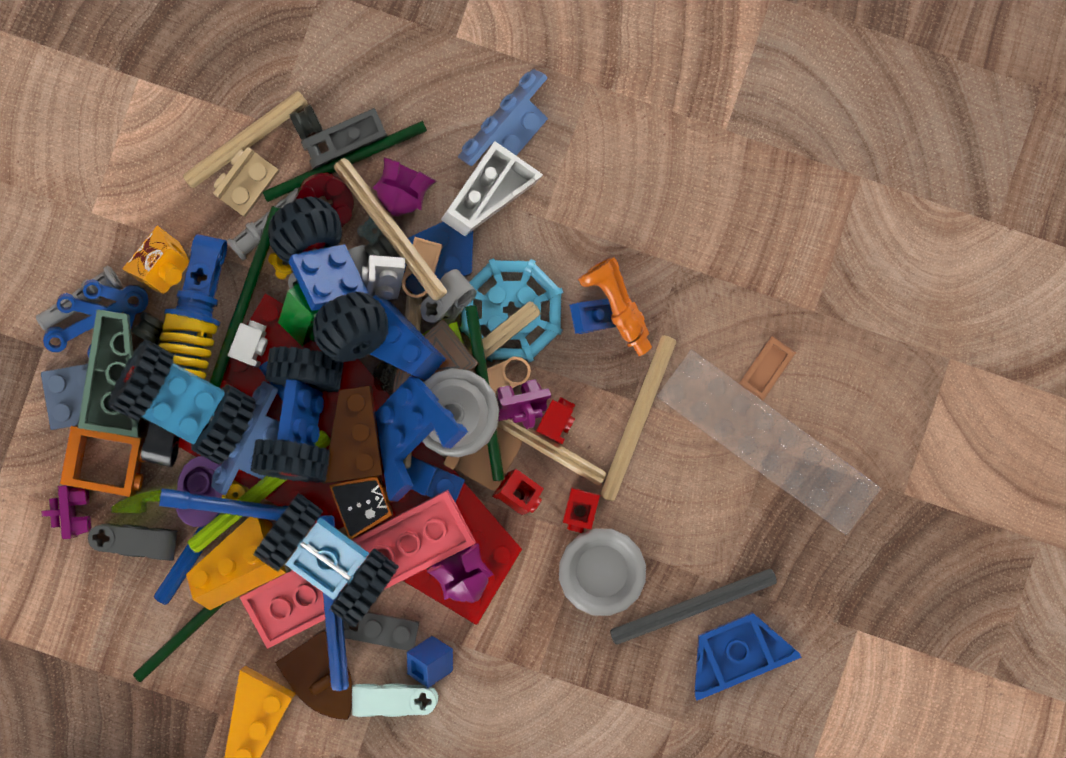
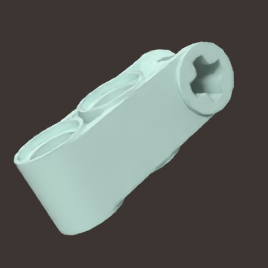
(391, 700)

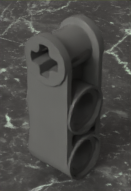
(135, 541)

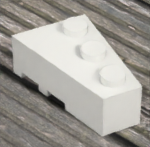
(490, 188)

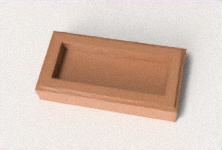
(767, 368)

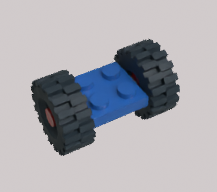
(305, 379)

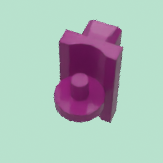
(525, 406)
(70, 524)

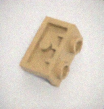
(245, 181)

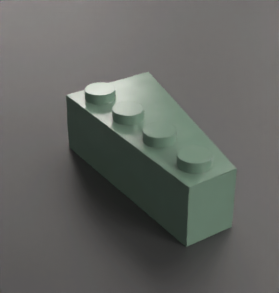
(108, 357)

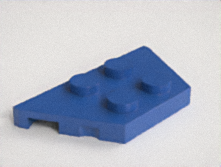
(455, 253)
(737, 654)

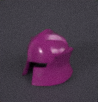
(402, 188)
(462, 575)

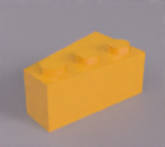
(232, 566)
(255, 714)

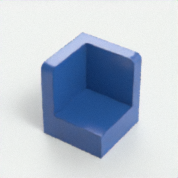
(429, 661)

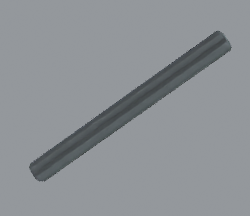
(693, 606)

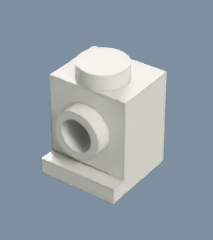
(249, 343)

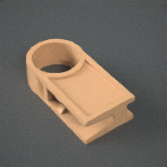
(430, 252)
(497, 374)

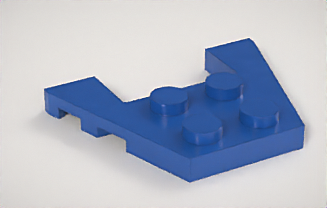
(404, 423)

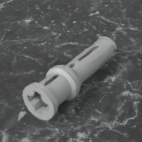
(250, 237)
(53, 316)

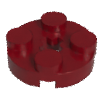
(332, 188)

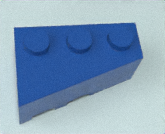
(406, 345)

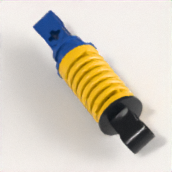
(187, 332)

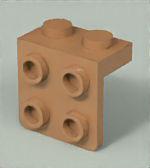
(478, 465)

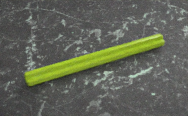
(255, 494)

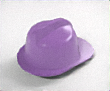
(197, 479)

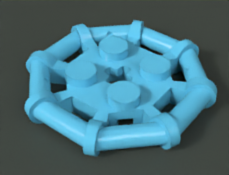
(520, 294)

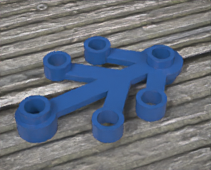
(121, 305)

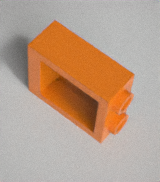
(74, 460)

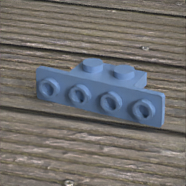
(512, 123)
(259, 427)

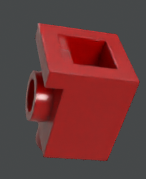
(557, 419)
(528, 488)
(586, 499)

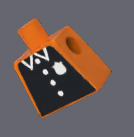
(361, 503)

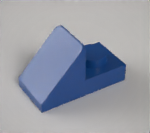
(591, 316)
(432, 480)

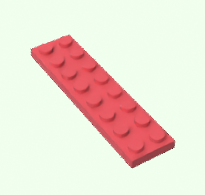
(409, 540)

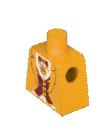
(158, 261)

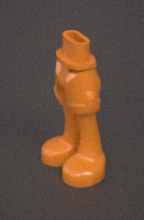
(624, 312)

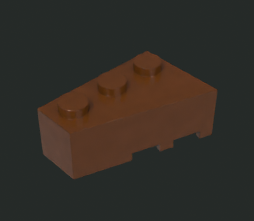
(354, 437)

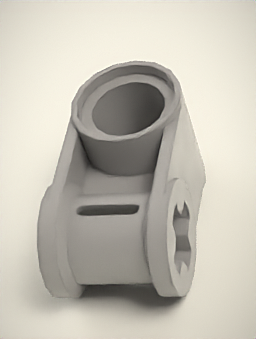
(458, 295)

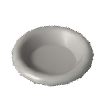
(472, 405)
(602, 572)

